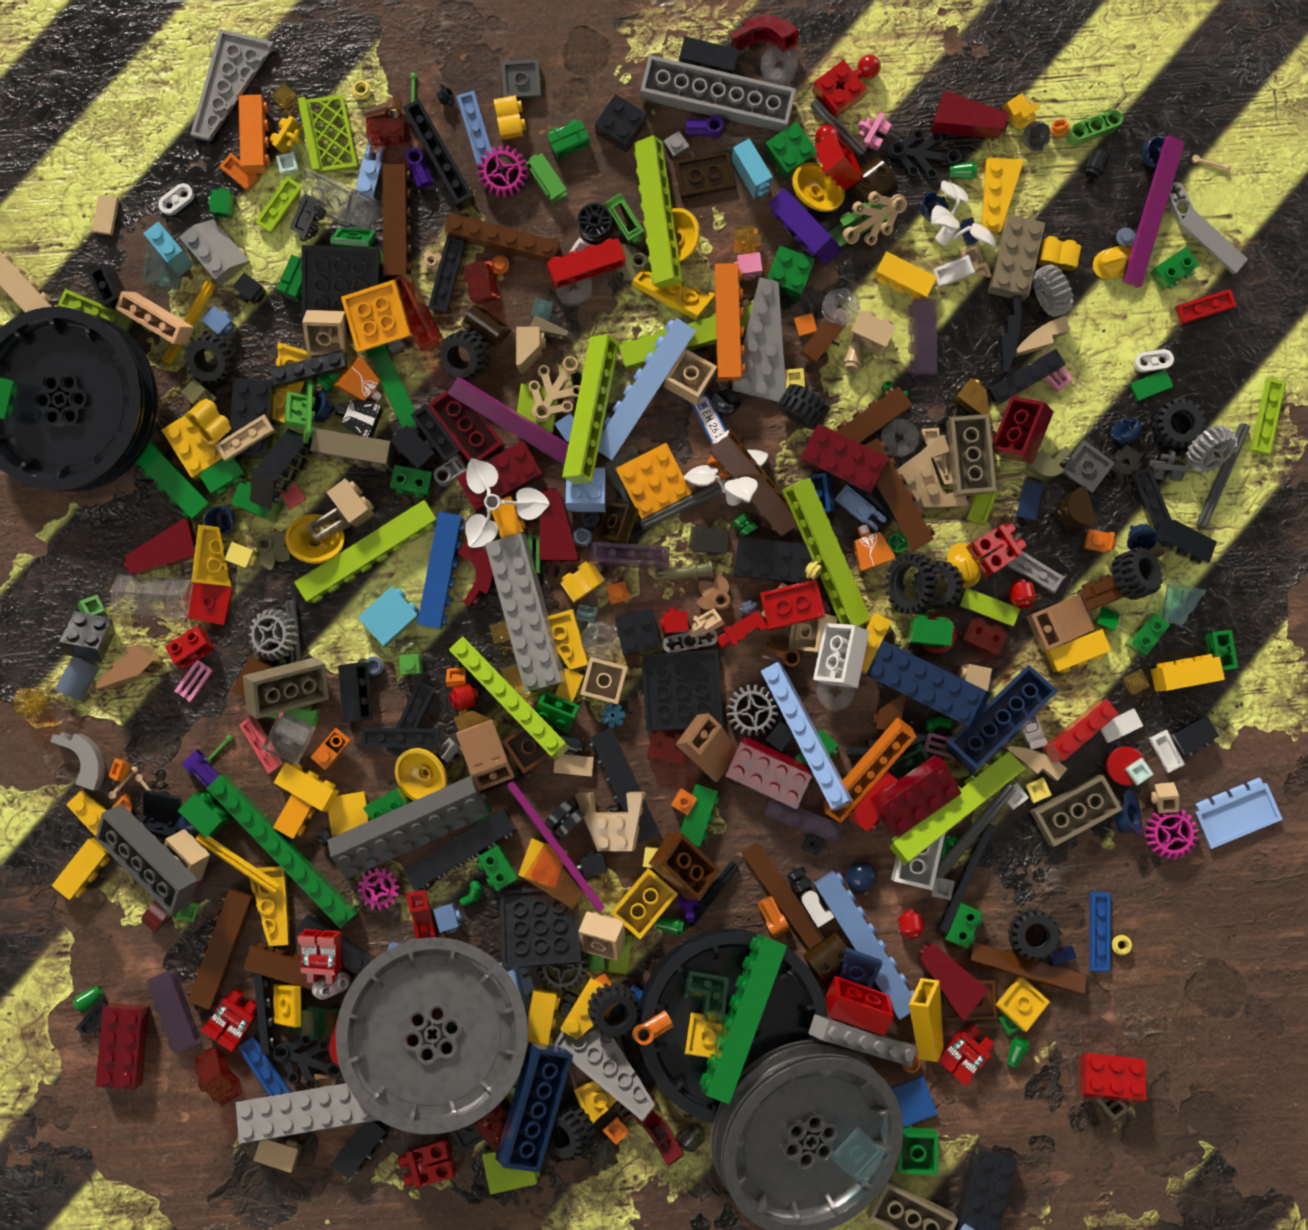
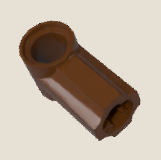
(384, 110)
(778, 654)

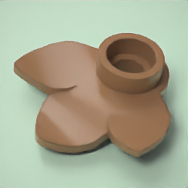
(712, 591)

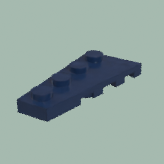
(860, 968)

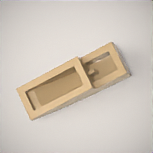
(1043, 337)
(1037, 761)

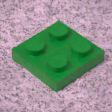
(353, 238)

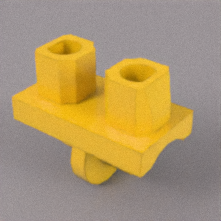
(287, 136)

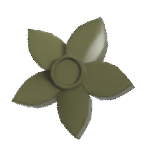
(403, 645)

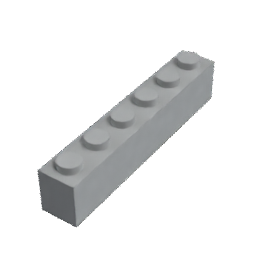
(862, 1040)

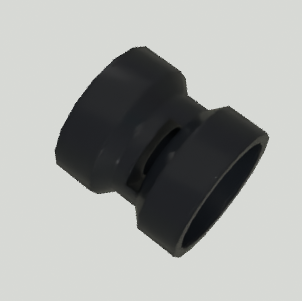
(802, 882)
(568, 1002)

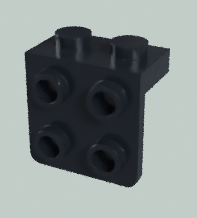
(308, 216)
(161, 813)

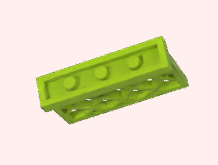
(311, 137)

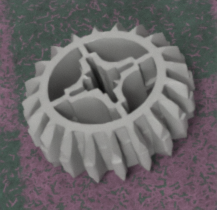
(1052, 290)
(1211, 448)
(282, 634)
(735, 713)

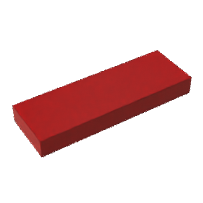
(1205, 306)

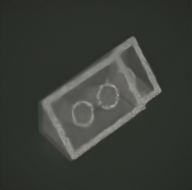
(343, 202)
(151, 596)

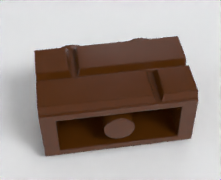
(1100, 593)

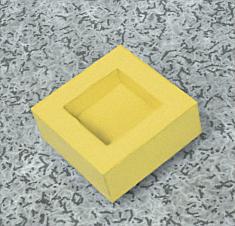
(794, 376)
(1037, 789)

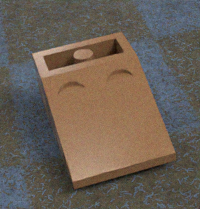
(1060, 623)
(135, 665)
(708, 746)
(485, 755)

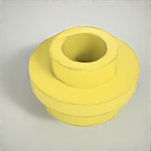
(361, 85)
(813, 570)
(1127, 945)

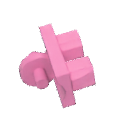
(879, 125)

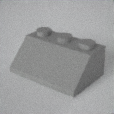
(214, 250)

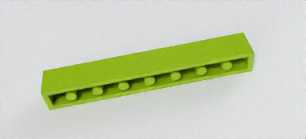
(657, 212)
(634, 352)
(590, 409)
(826, 550)
(366, 552)
(509, 698)
(973, 795)

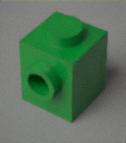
(221, 203)

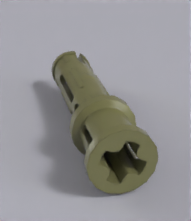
(694, 571)

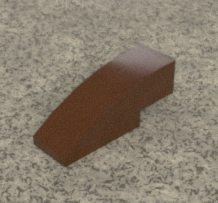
(821, 341)

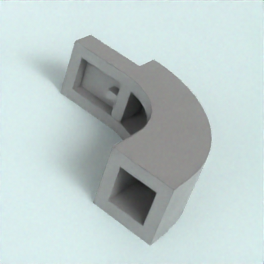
(90, 756)

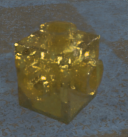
(746, 240)
(29, 701)

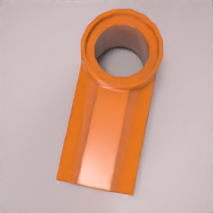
(774, 919)
(654, 1027)

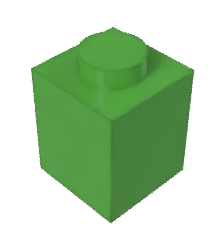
(411, 664)

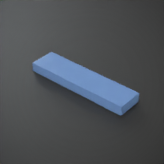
(474, 125)

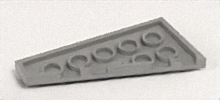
(229, 74)
(763, 346)
(608, 1067)

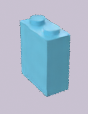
(751, 169)
(168, 248)
(389, 616)

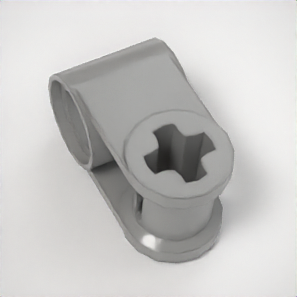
(451, 469)

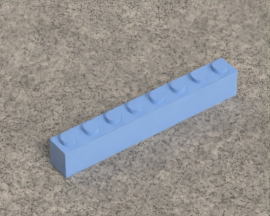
(645, 386)
(807, 736)

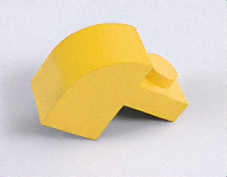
(1020, 111)

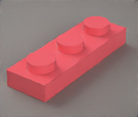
(256, 736)

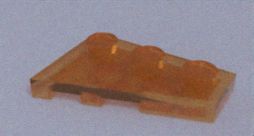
(553, 878)

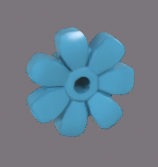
(617, 715)

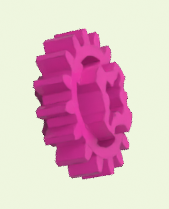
(369, 885)

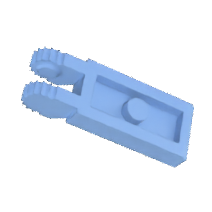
(370, 171)
(858, 507)

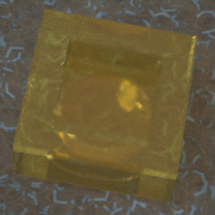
(284, 96)
(499, 632)
(512, 675)
(1136, 682)

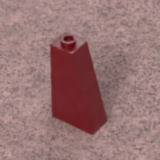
(968, 118)
(556, 537)
(164, 550)
(956, 984)

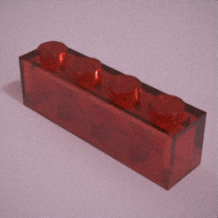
(418, 315)

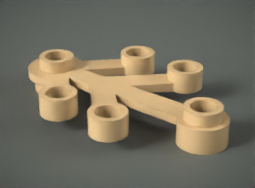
(876, 218)
(553, 392)

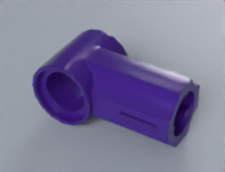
(702, 126)
(419, 169)
(200, 767)

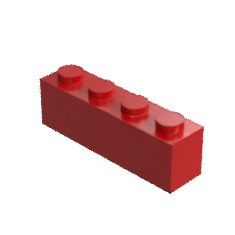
(586, 263)
(1080, 730)

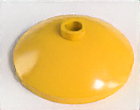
(817, 189)
(687, 230)
(301, 542)
(413, 776)

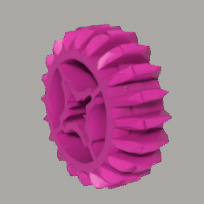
(510, 167)
(1167, 839)

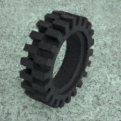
(929, 579)

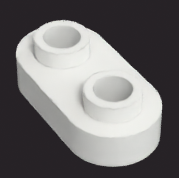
(175, 197)
(1152, 360)
(331, 989)

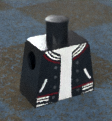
(360, 417)

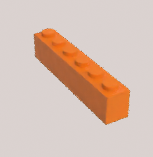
(728, 322)
(874, 765)

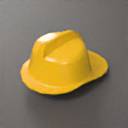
(1111, 262)
(962, 559)

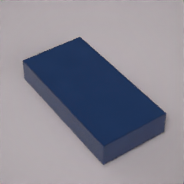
(1029, 500)

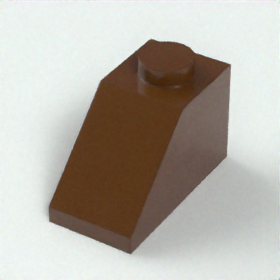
(889, 712)

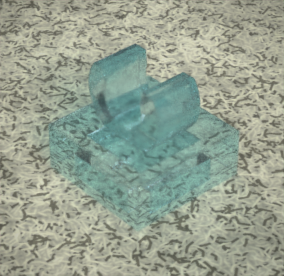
(542, 309)
(586, 613)

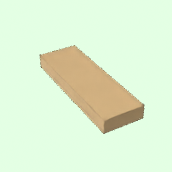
(245, 438)

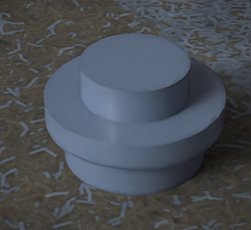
(1125, 237)
(582, 537)
(748, 608)
(375, 666)

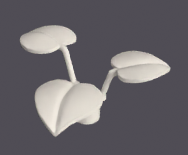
(943, 217)
(480, 477)
(736, 489)

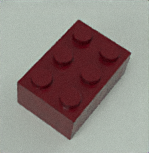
(1022, 429)

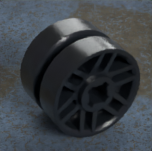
(598, 231)
(564, 818)

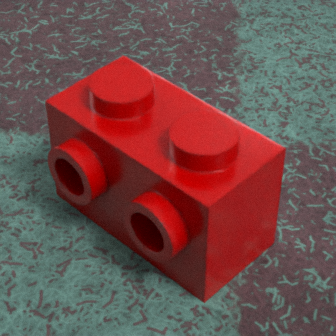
(674, 622)
(189, 647)

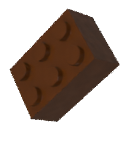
(684, 866)

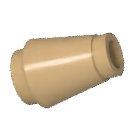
(853, 359)

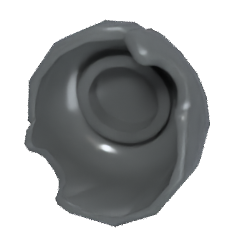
(1036, 135)

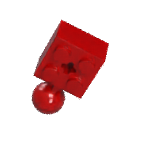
(847, 82)
(836, 157)

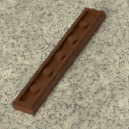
(783, 895)
(1028, 969)

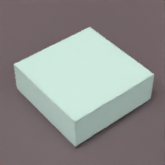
(288, 163)
(1139, 771)

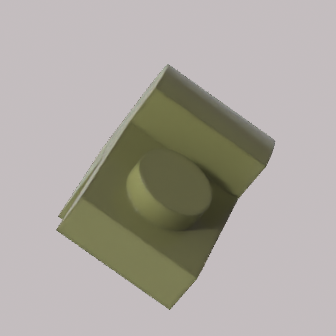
(196, 392)
(1046, 467)

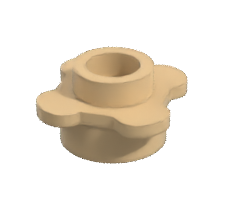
(430, 256)

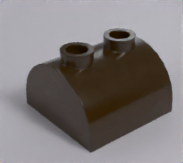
(877, 178)
(486, 325)
(1077, 510)
(617, 523)
(827, 957)

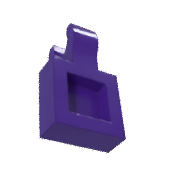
(688, 905)

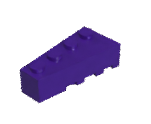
(805, 226)

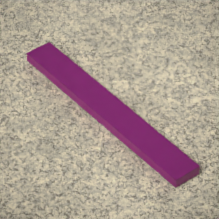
(1153, 211)
(509, 419)
(555, 846)

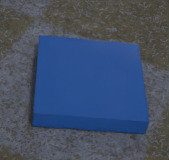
(914, 1100)

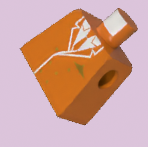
(359, 381)
(871, 549)

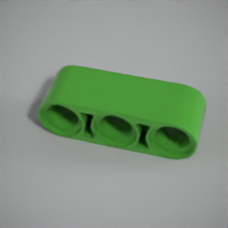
(1100, 121)

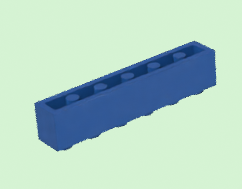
(440, 570)

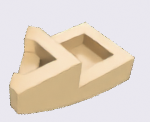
(977, 260)
(705, 623)

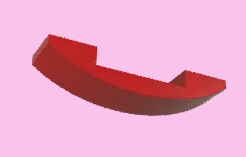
(421, 914)

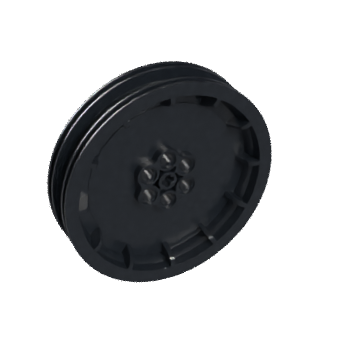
(110, 423)
(720, 953)

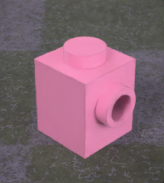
(750, 265)

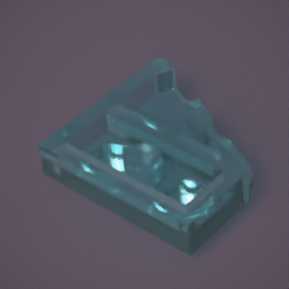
(1180, 602)

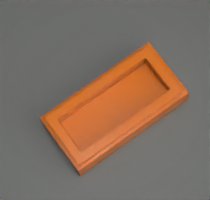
(232, 167)

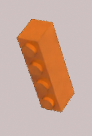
(253, 134)

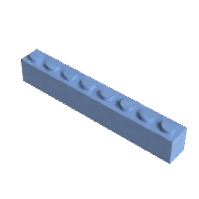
(863, 939)

